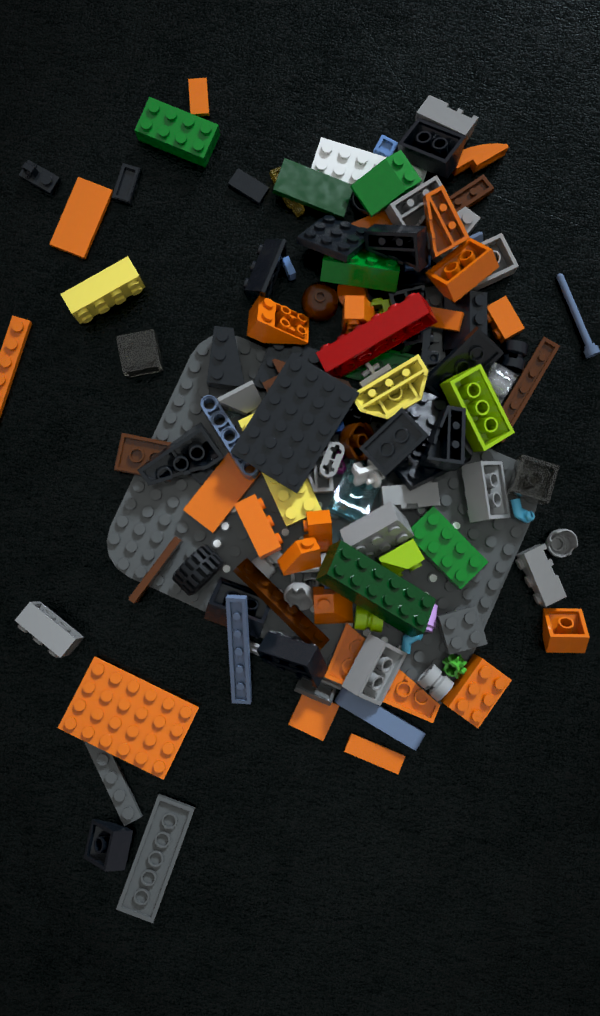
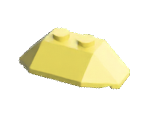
(394, 390)

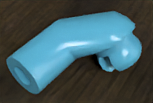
(520, 513)
(407, 641)

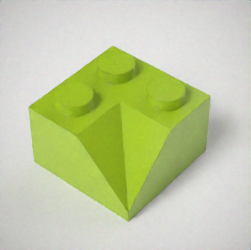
(402, 558)

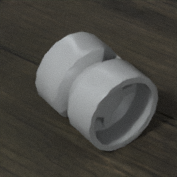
(268, 564)
(435, 682)

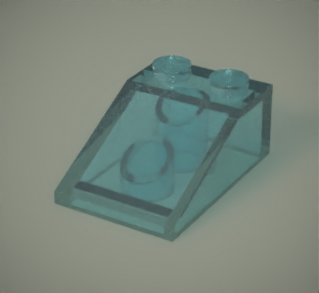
(350, 500)

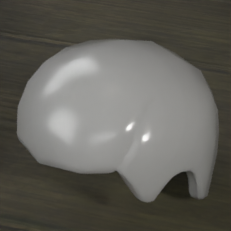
(561, 542)
(300, 595)

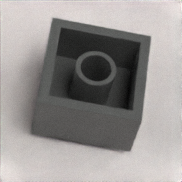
(461, 629)

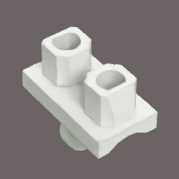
(373, 375)
(368, 474)

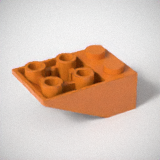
(276, 323)

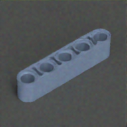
(223, 430)
(381, 719)

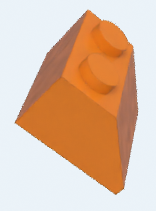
(564, 630)

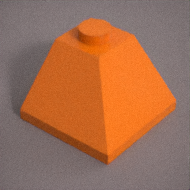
(331, 607)

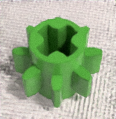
(454, 666)

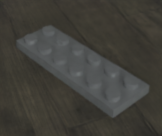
(155, 858)

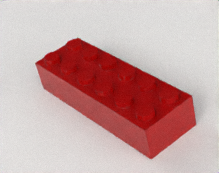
(376, 336)

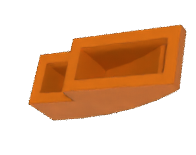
(480, 156)

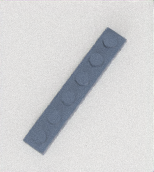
(239, 649)

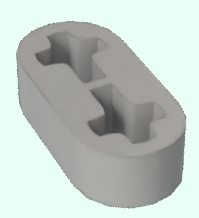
(327, 457)

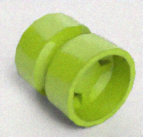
(366, 619)

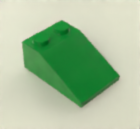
(386, 183)

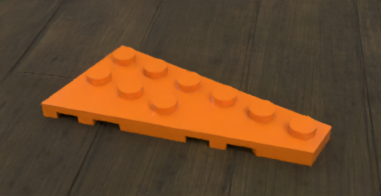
(403, 692)

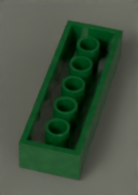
(376, 589)

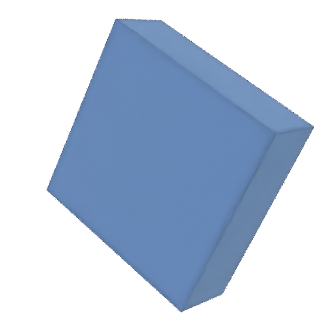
(385, 146)
(288, 268)

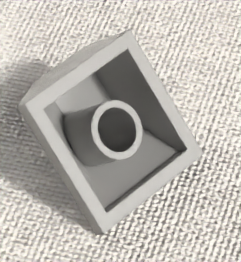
(241, 400)

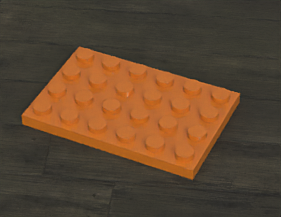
(128, 717)

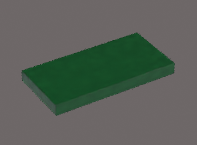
(313, 189)

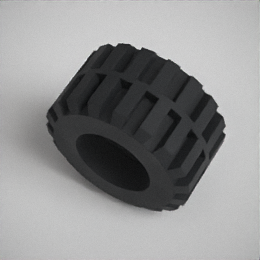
(197, 570)

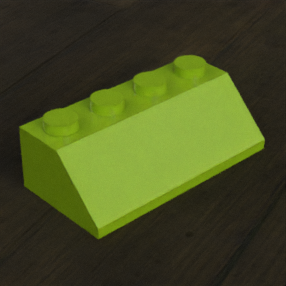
(484, 414)

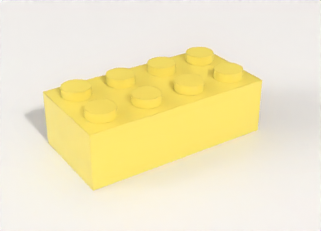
(103, 290)

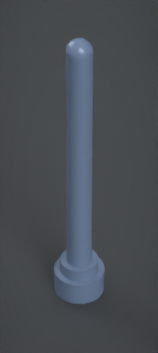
(590, 348)

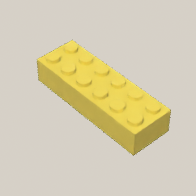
(290, 505)

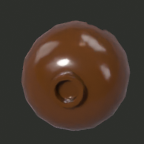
(319, 302)
(353, 437)

